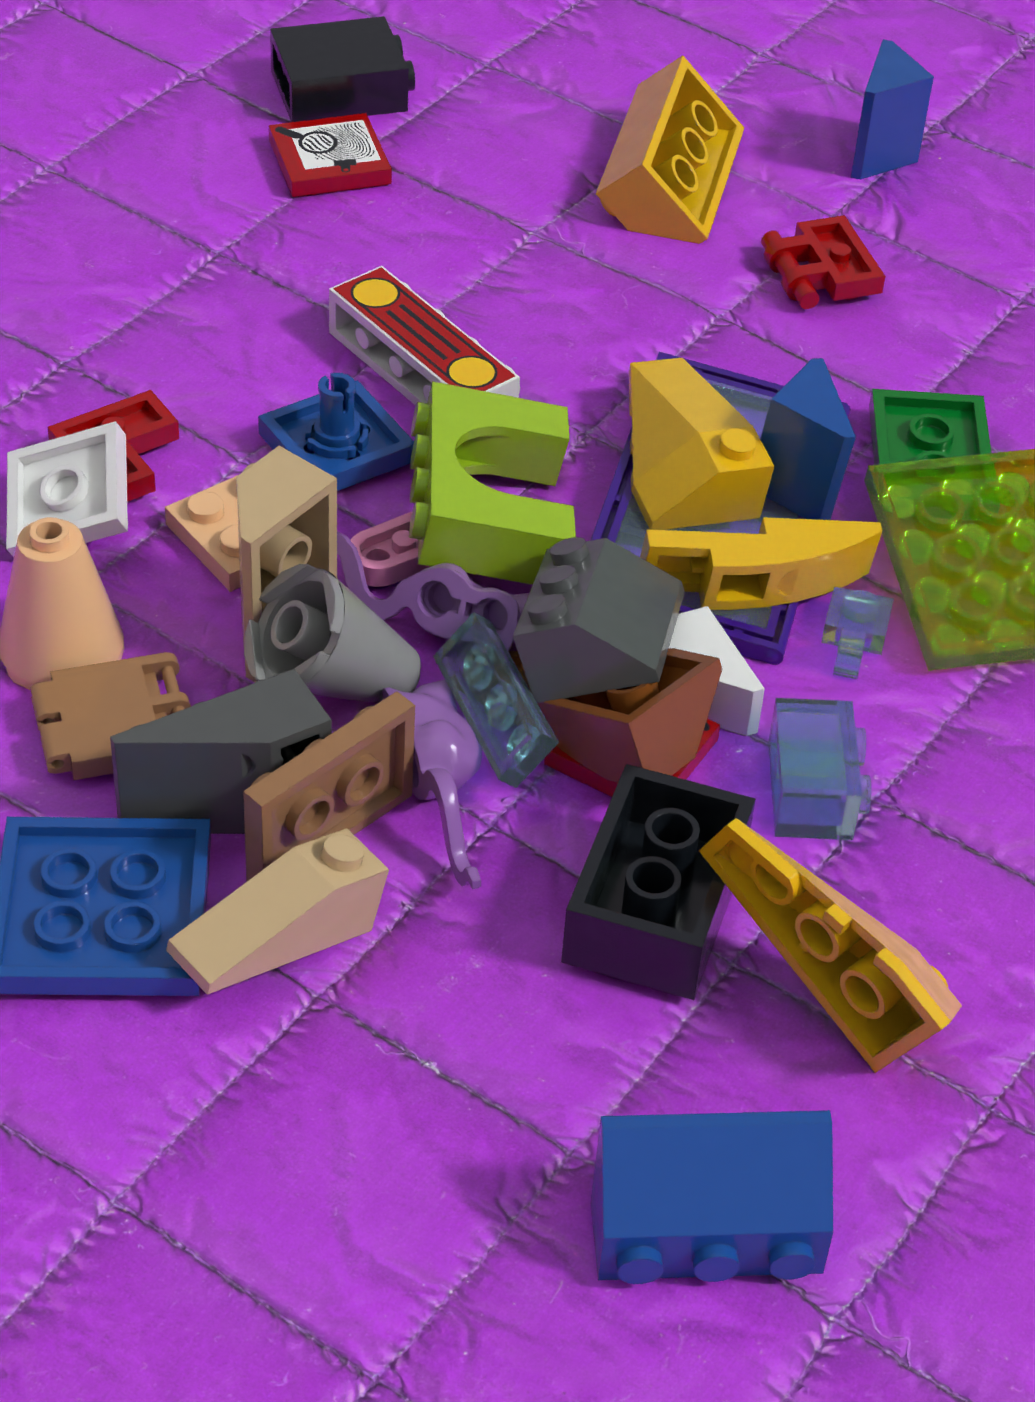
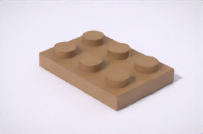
(333, 783)

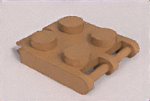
(98, 701)

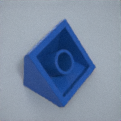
(892, 113)
(808, 443)

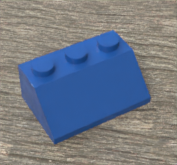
(713, 1195)

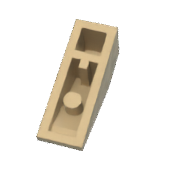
(284, 913)

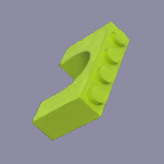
(464, 520)

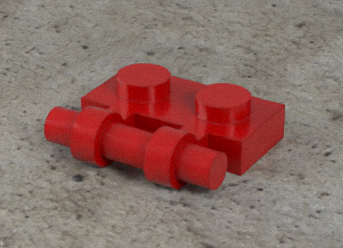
(835, 260)

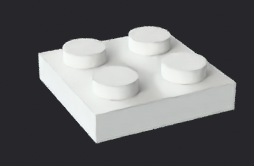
(71, 480)

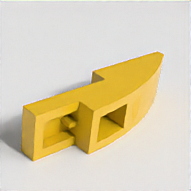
(765, 569)

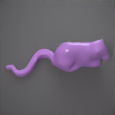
(437, 596)
(442, 763)

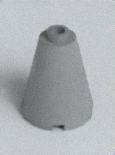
(328, 639)

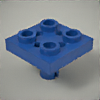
(340, 427)

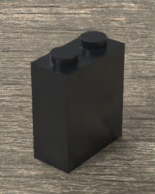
(340, 69)

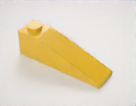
(691, 450)
(850, 962)

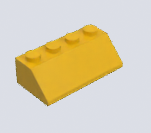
(671, 156)

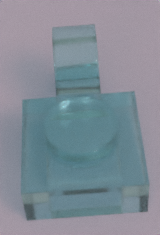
(855, 624)

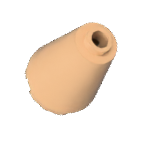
(55, 606)

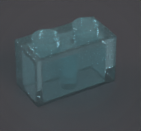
(816, 769)

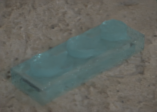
(495, 700)

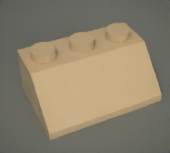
(282, 522)

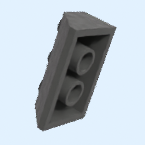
(595, 620)

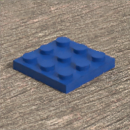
(97, 902)

